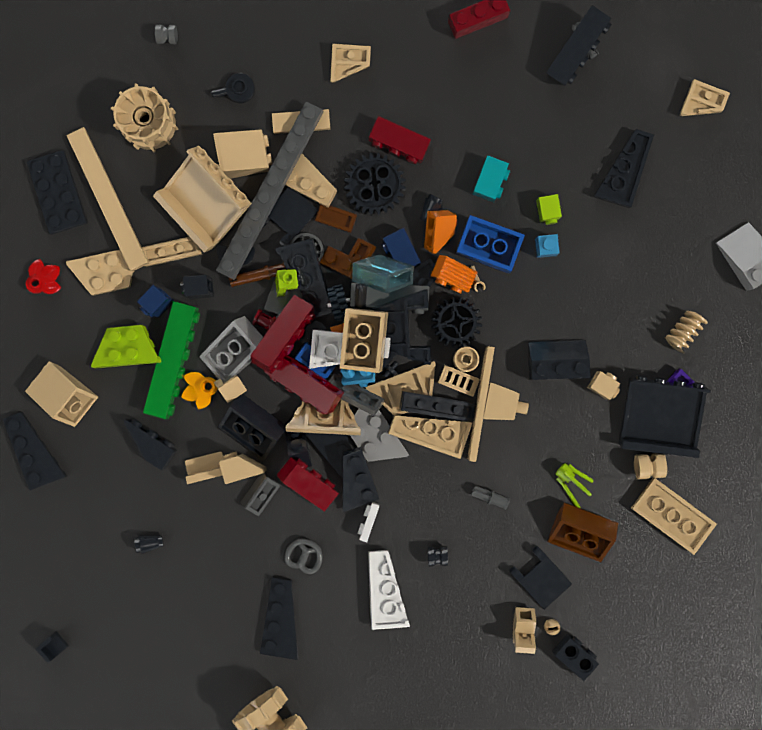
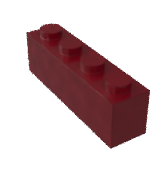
(283, 334)
(307, 385)

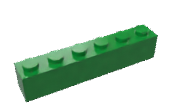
(173, 354)

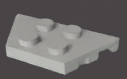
(375, 439)

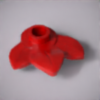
(45, 276)

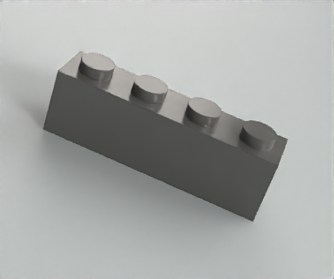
(377, 298)

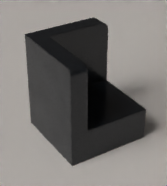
(52, 647)

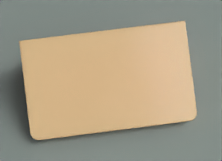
(203, 467)

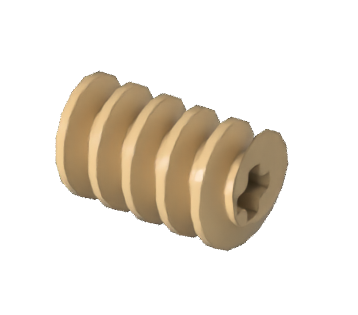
(685, 330)

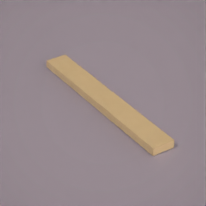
(107, 199)

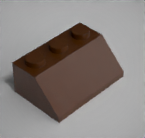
(583, 532)

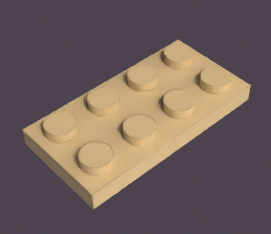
(673, 516)

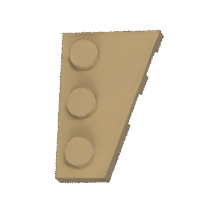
(311, 182)

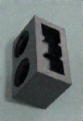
(573, 659)

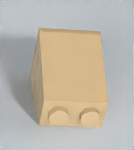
(242, 153)
(61, 394)

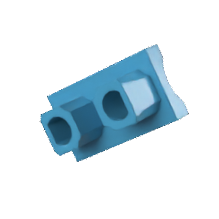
(357, 377)

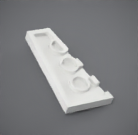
(327, 348)
(385, 598)

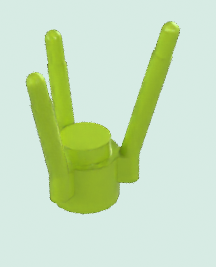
(565, 473)

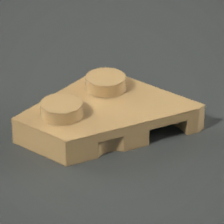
(348, 60)
(704, 99)

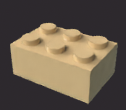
(363, 340)

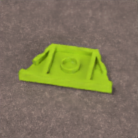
(125, 347)

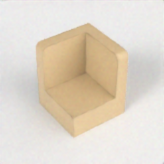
(230, 389)

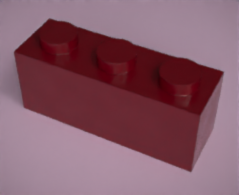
(478, 16)
(399, 140)
(308, 483)

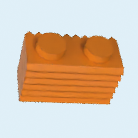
(453, 274)

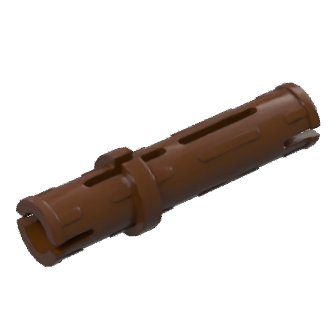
(257, 275)

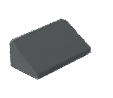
(260, 494)

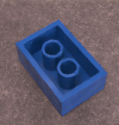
(490, 244)

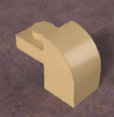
(524, 630)

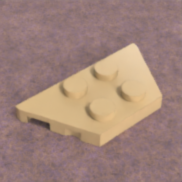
(102, 272)
(414, 381)
(309, 420)

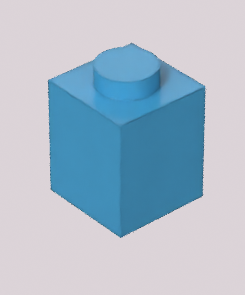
(547, 246)

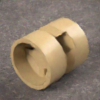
(466, 359)
(652, 465)

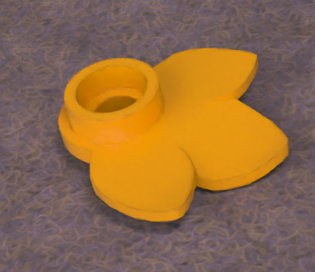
(196, 390)

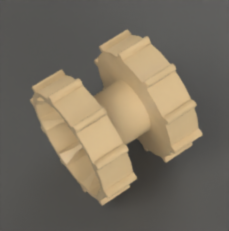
(134, 105)
(263, 714)

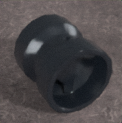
(437, 556)

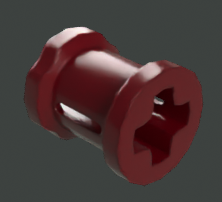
(263, 320)

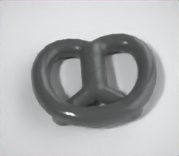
(304, 555)

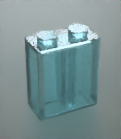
(383, 273)

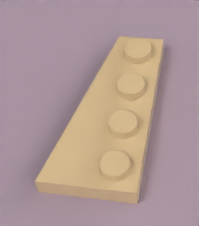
(439, 435)

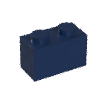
(400, 248)
(155, 302)

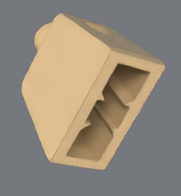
(503, 403)

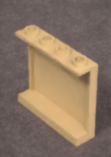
(202, 199)

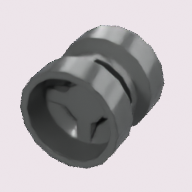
(165, 34)

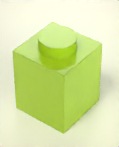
(549, 209)

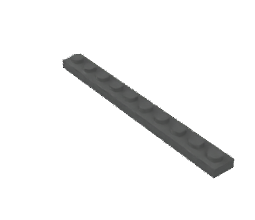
(270, 190)

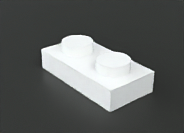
(370, 513)

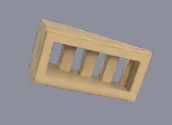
(446, 369)

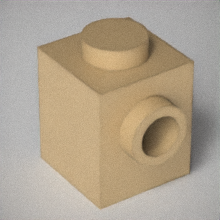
(604, 385)

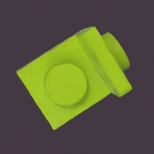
(285, 280)

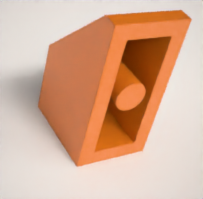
(439, 229)

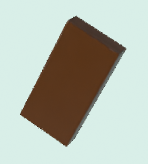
(336, 218)

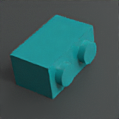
(491, 178)

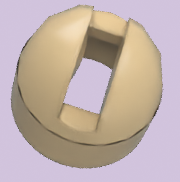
(550, 624)

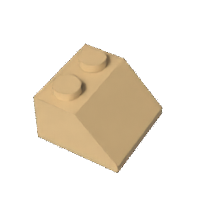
(239, 467)

